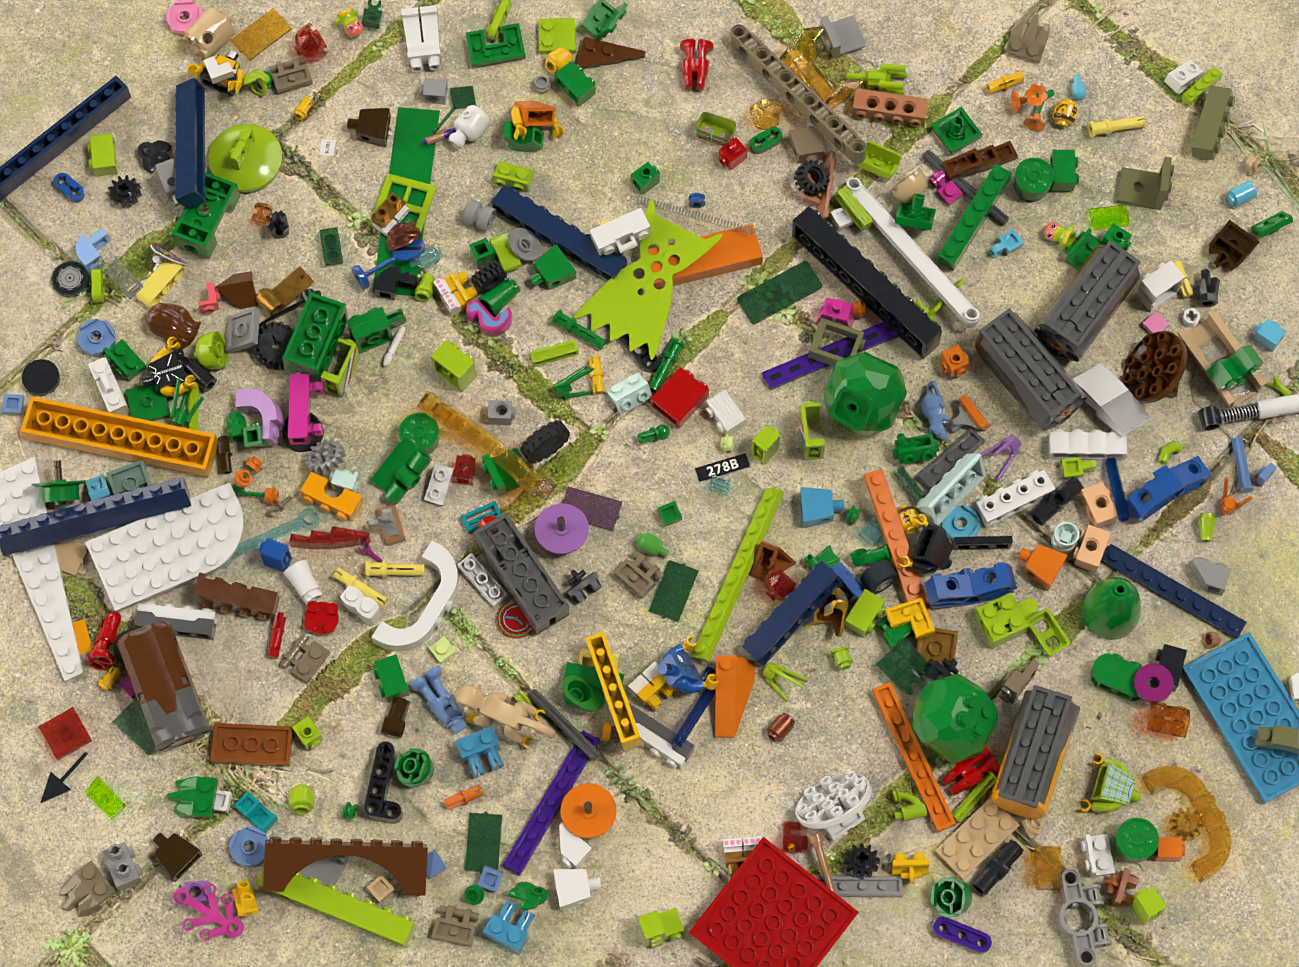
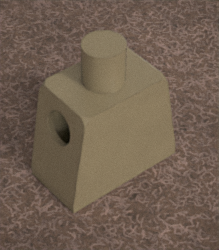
(806, 144)

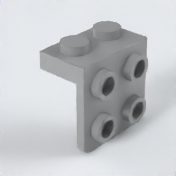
(841, 35)
(326, 869)

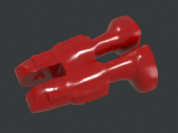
(697, 68)
(99, 656)
(968, 774)

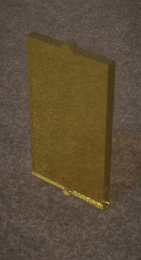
(261, 34)

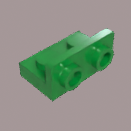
(1081, 250)
(125, 360)

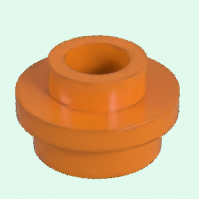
(860, 308)

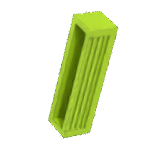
(1201, 86)
(853, 208)
(554, 353)

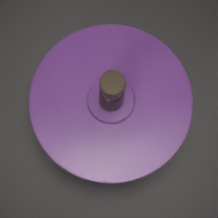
(561, 528)

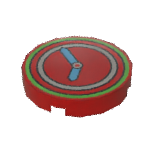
(512, 622)

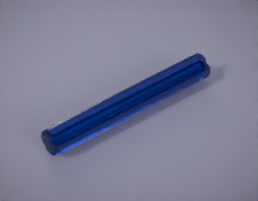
(1117, 490)
(693, 718)

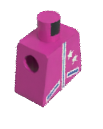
(836, 311)

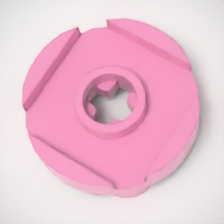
(177, 11)

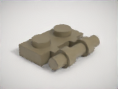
(292, 78)
(634, 578)
(309, 662)
(455, 931)

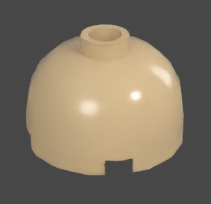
(909, 186)

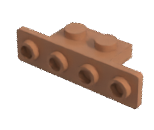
(822, 199)

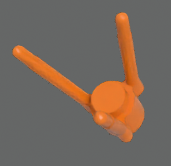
(1229, 504)

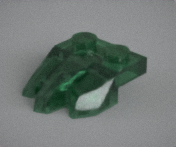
(904, 666)

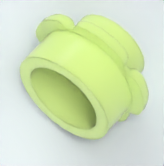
(727, 443)

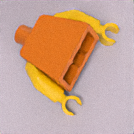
(534, 114)

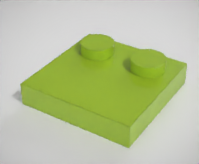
(556, 34)

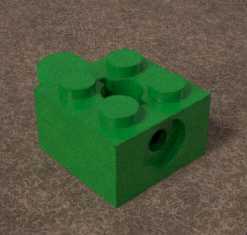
(374, 327)

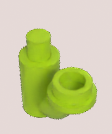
(911, 812)

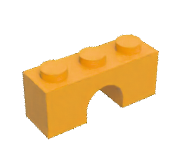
(344, 506)

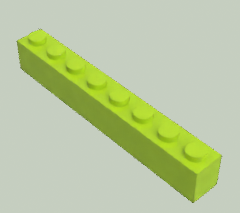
(347, 909)

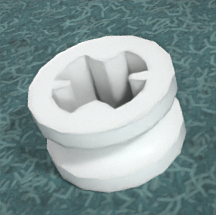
(1186, 321)

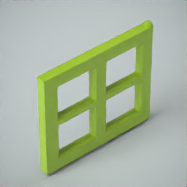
(421, 211)

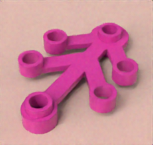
(212, 914)

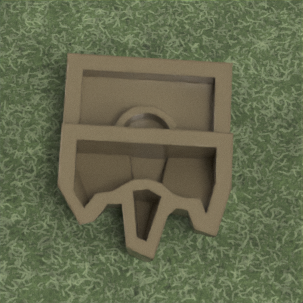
(1028, 39)
(86, 890)

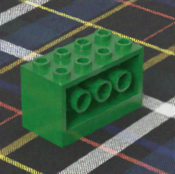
(315, 337)

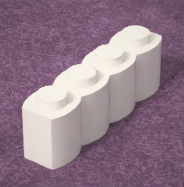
(1091, 445)

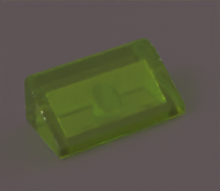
(1105, 216)
(105, 798)

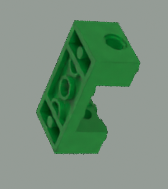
(196, 230)

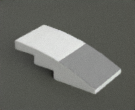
(1111, 400)

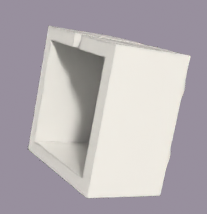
(1160, 285)

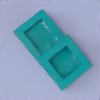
(255, 812)

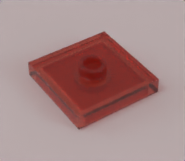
(65, 733)

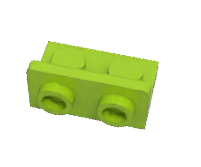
(513, 176)

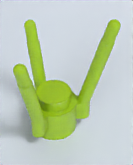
(775, 672)

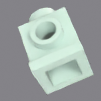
(344, 479)

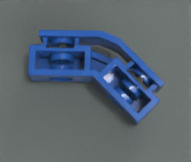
(1168, 486)
(970, 587)

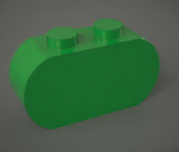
(1115, 675)

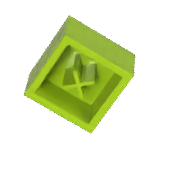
(454, 365)

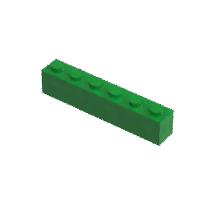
(974, 217)

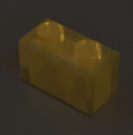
(1047, 868)

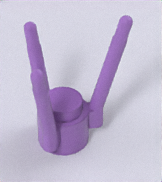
(1007, 445)

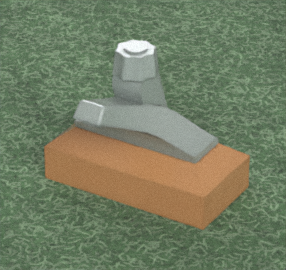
(390, 523)

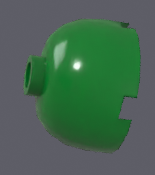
(951, 896)

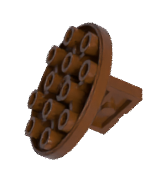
(1155, 367)

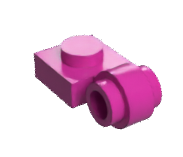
(948, 192)

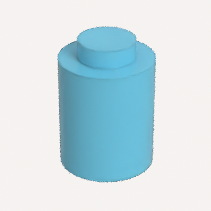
(1241, 194)

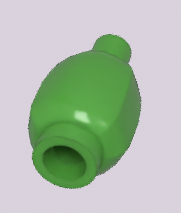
(651, 544)

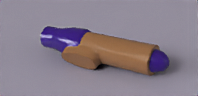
(441, 134)

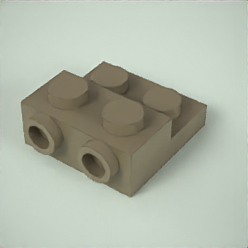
(1016, 682)

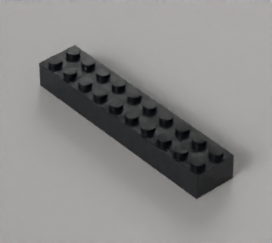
(866, 282)

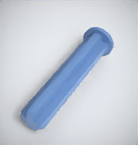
(1241, 465)

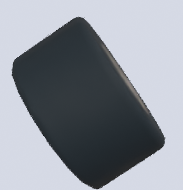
(879, 577)

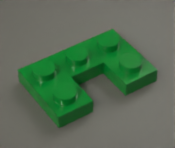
(484, 54)

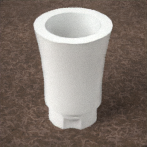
(303, 581)

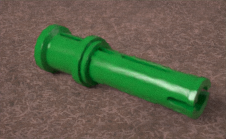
(572, 324)
(669, 357)

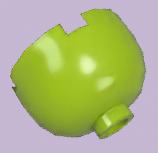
(210, 351)

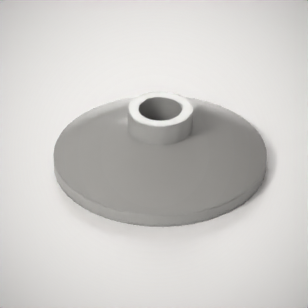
(525, 244)

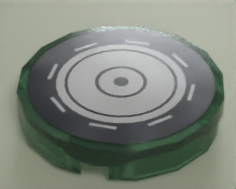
(70, 279)

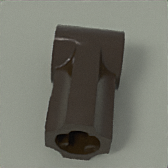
(395, 722)

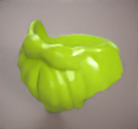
(262, 79)

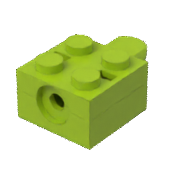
(1003, 616)

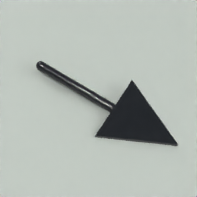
(56, 786)

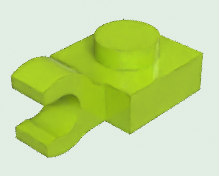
(1075, 468)

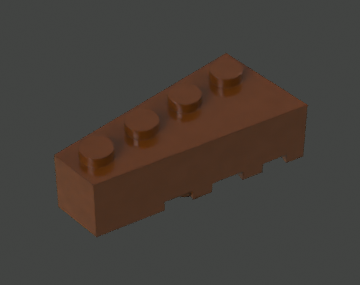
(236, 598)

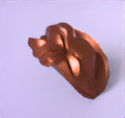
(402, 235)

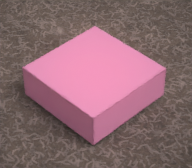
(1155, 323)

